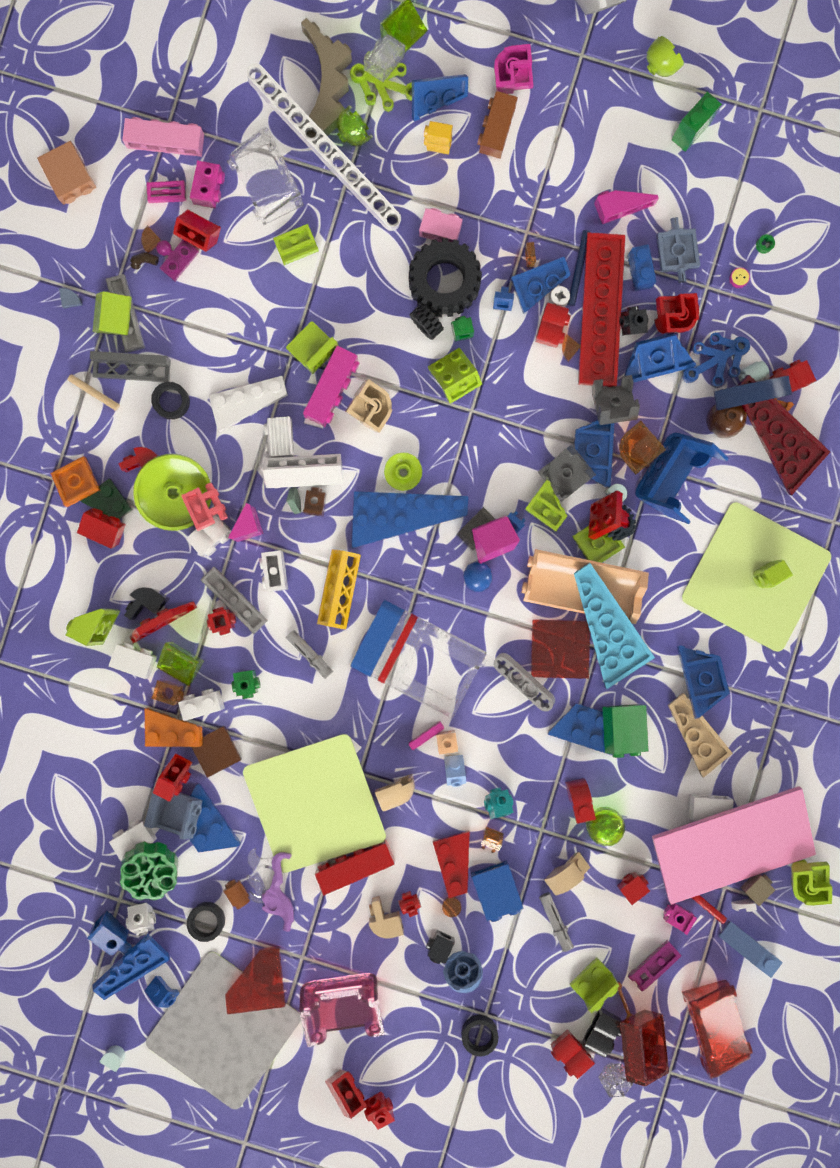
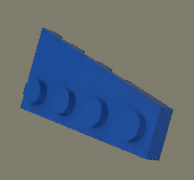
(132, 966)

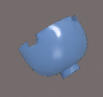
(463, 972)

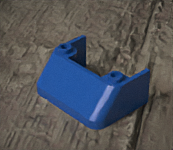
(670, 471)

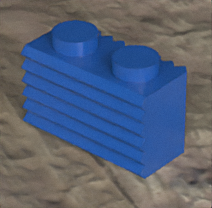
(641, 268)

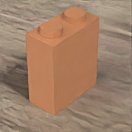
(66, 173)

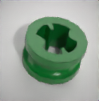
(762, 248)

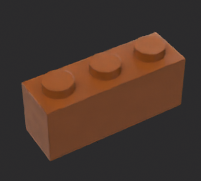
(497, 124)

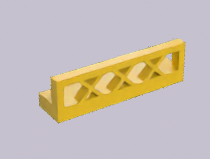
(334, 588)

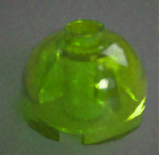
(352, 128)
(607, 828)

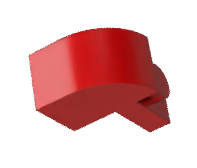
(142, 456)
(581, 800)

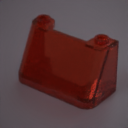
(717, 1027)

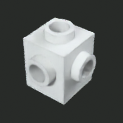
(140, 919)

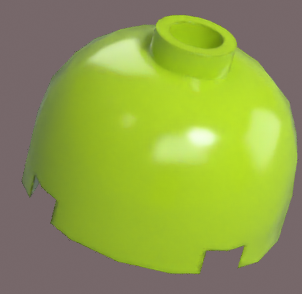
(662, 58)

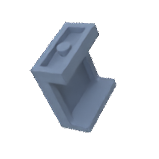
(176, 816)

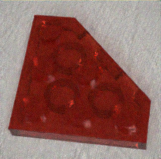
(258, 985)

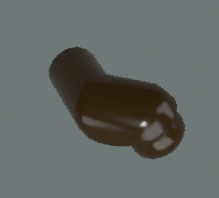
(143, 257)

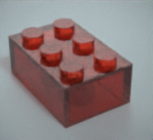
(644, 1047)

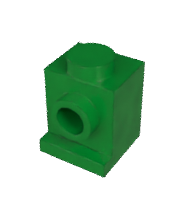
(462, 328)

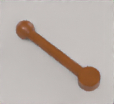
(623, 1000)

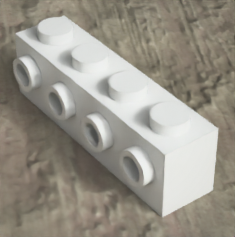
(303, 471)

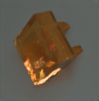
(492, 839)

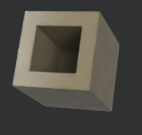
(758, 888)

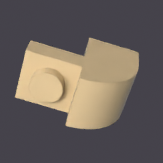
(568, 875)
(385, 925)

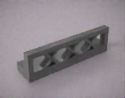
(130, 359)

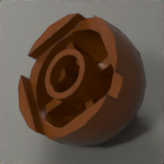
(726, 422)

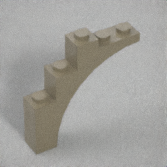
(334, 84)

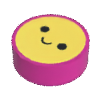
(739, 277)

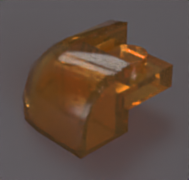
(639, 447)

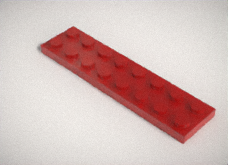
(601, 309)

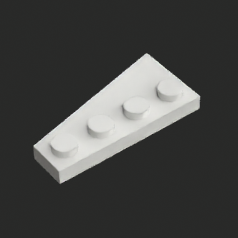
(238, 403)

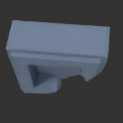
(69, 298)

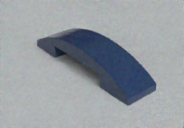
(752, 392)

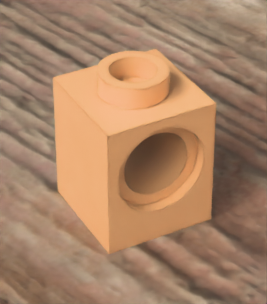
(447, 742)

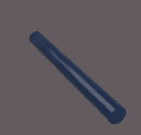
(578, 269)

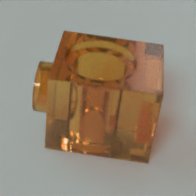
(159, 692)

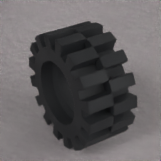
(426, 321)

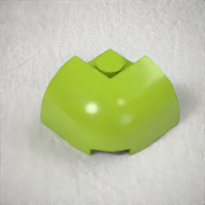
(811, 882)

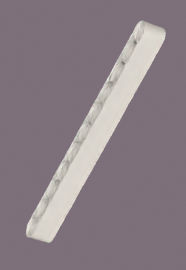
(320, 139)

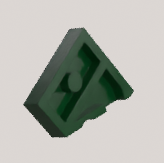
(109, 500)

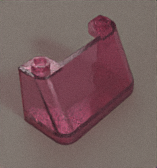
(340, 1005)

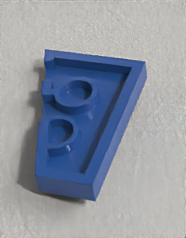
(436, 92)
(538, 282)

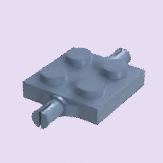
(678, 250)

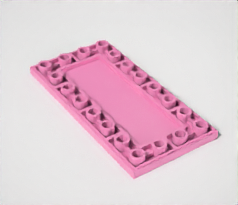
(734, 845)

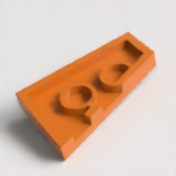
(167, 731)

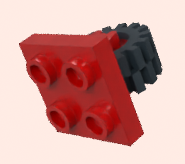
(611, 517)

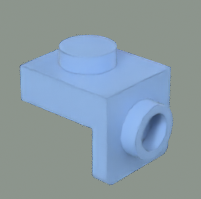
(455, 770)

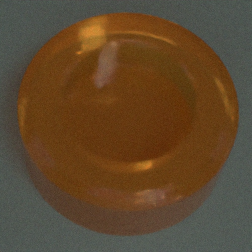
(451, 907)

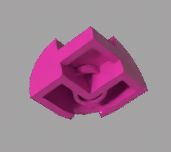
(514, 69)

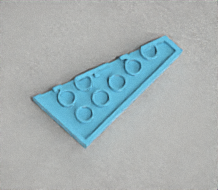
(615, 639)

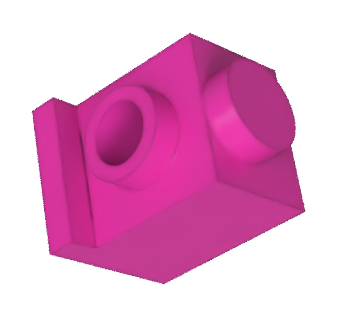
(686, 921)

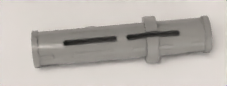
(311, 656)
(560, 930)

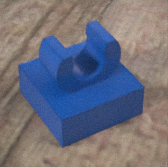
(503, 299)
(516, 522)

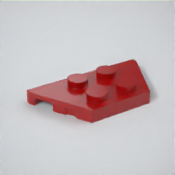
(164, 618)

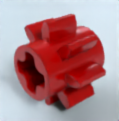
(410, 904)

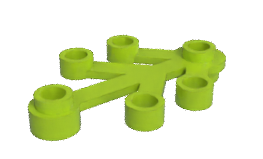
(380, 86)

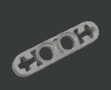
(527, 679)

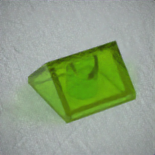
(404, 25)
(179, 663)

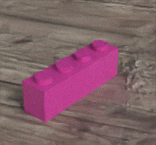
(331, 385)

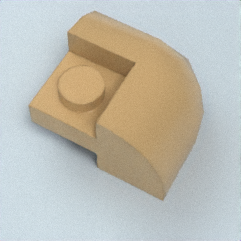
(371, 406)
(396, 793)

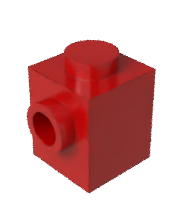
(633, 887)

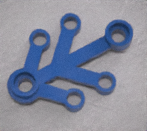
(719, 357)

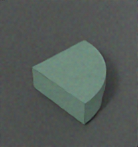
(293, 500)

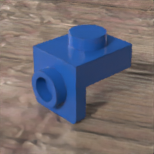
(161, 993)

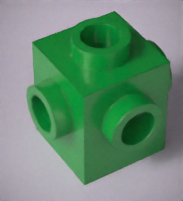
(252, 681)

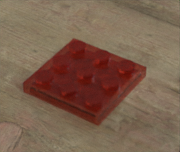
(560, 649)

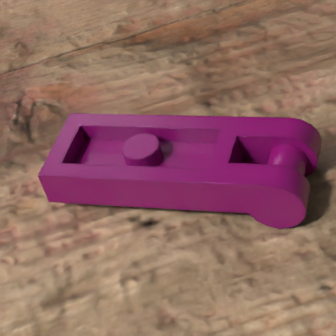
(654, 965)

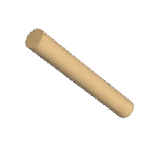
(93, 392)

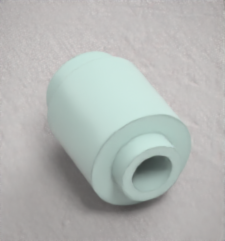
(757, 371)

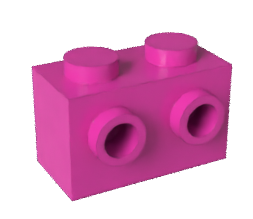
(207, 184)

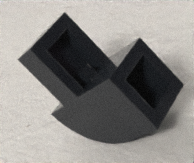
(145, 597)

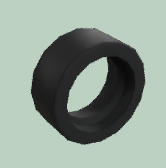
(159, 390)
(193, 930)
(479, 1050)

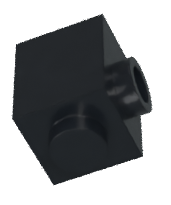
(440, 947)

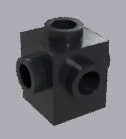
(634, 321)

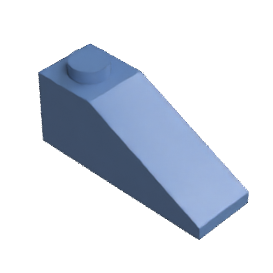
(750, 949)

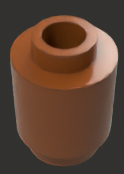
(236, 893)

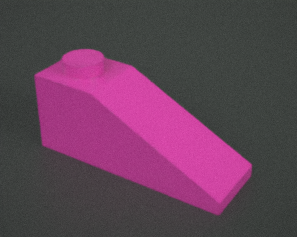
(622, 203)

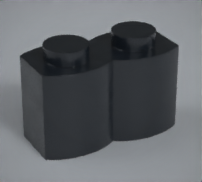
(602, 1033)

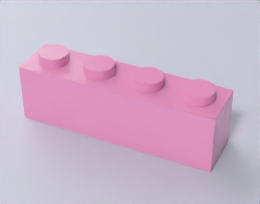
(163, 136)

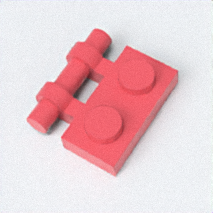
(198, 508)

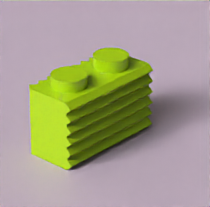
(772, 574)

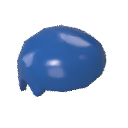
(477, 576)

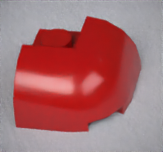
(676, 313)

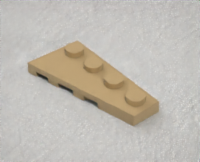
(702, 741)

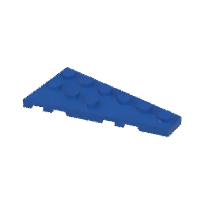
(393, 514)

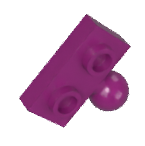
(178, 259)

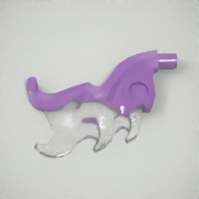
(267, 884)

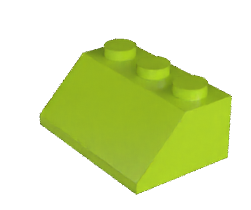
(92, 627)

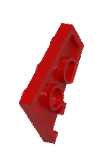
(453, 861)

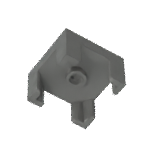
(615, 403)
(567, 472)

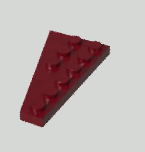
(787, 442)

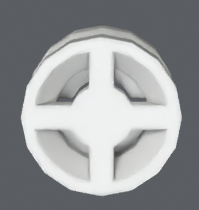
(558, 300)

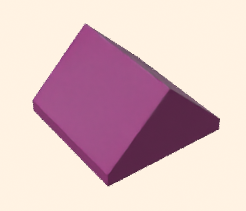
(246, 525)
(494, 539)

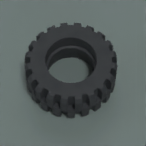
(452, 254)

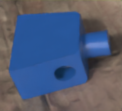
(109, 934)

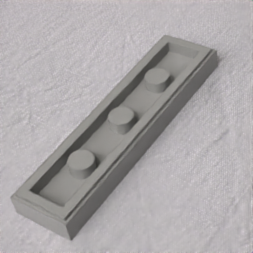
(134, 340)
(234, 600)

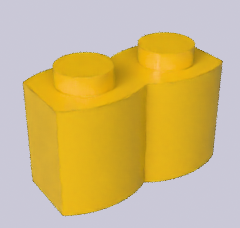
(438, 137)

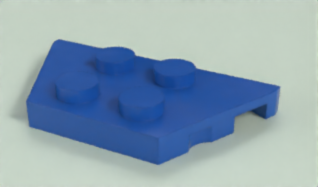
(658, 357)
(595, 446)
(703, 679)
(582, 727)
(212, 829)

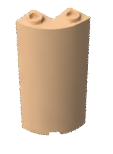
(554, 584)

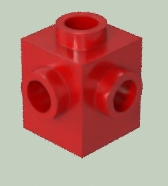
(214, 621)
(379, 1110)

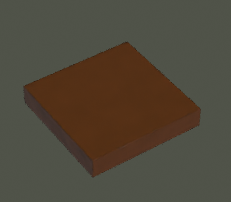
(216, 752)

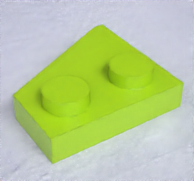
(547, 507)

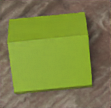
(111, 313)

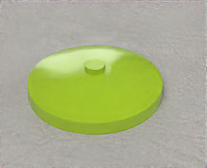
(160, 488)

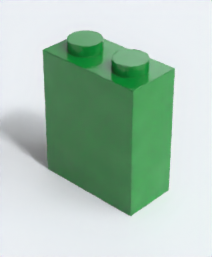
(696, 121)
(625, 730)

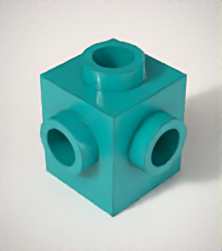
(498, 803)

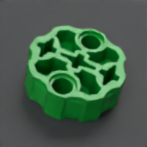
(147, 875)

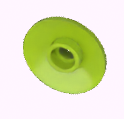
(396, 464)

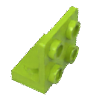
(312, 347)
(455, 375)
(595, 985)

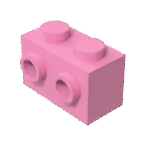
(440, 225)

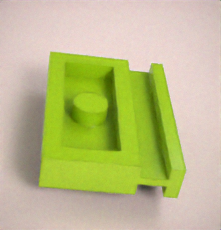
(296, 244)

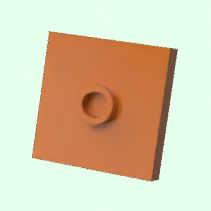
(75, 481)

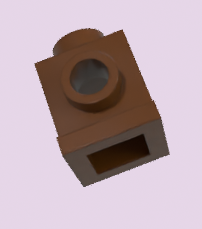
(318, 508)

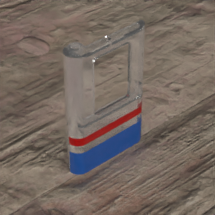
(392, 646)

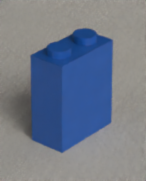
(497, 891)

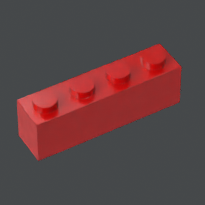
(354, 867)

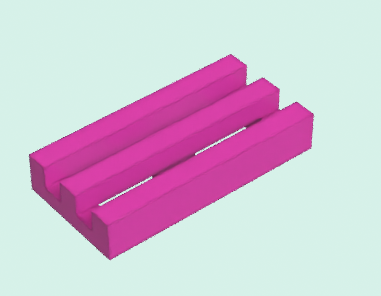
(165, 184)
(426, 735)

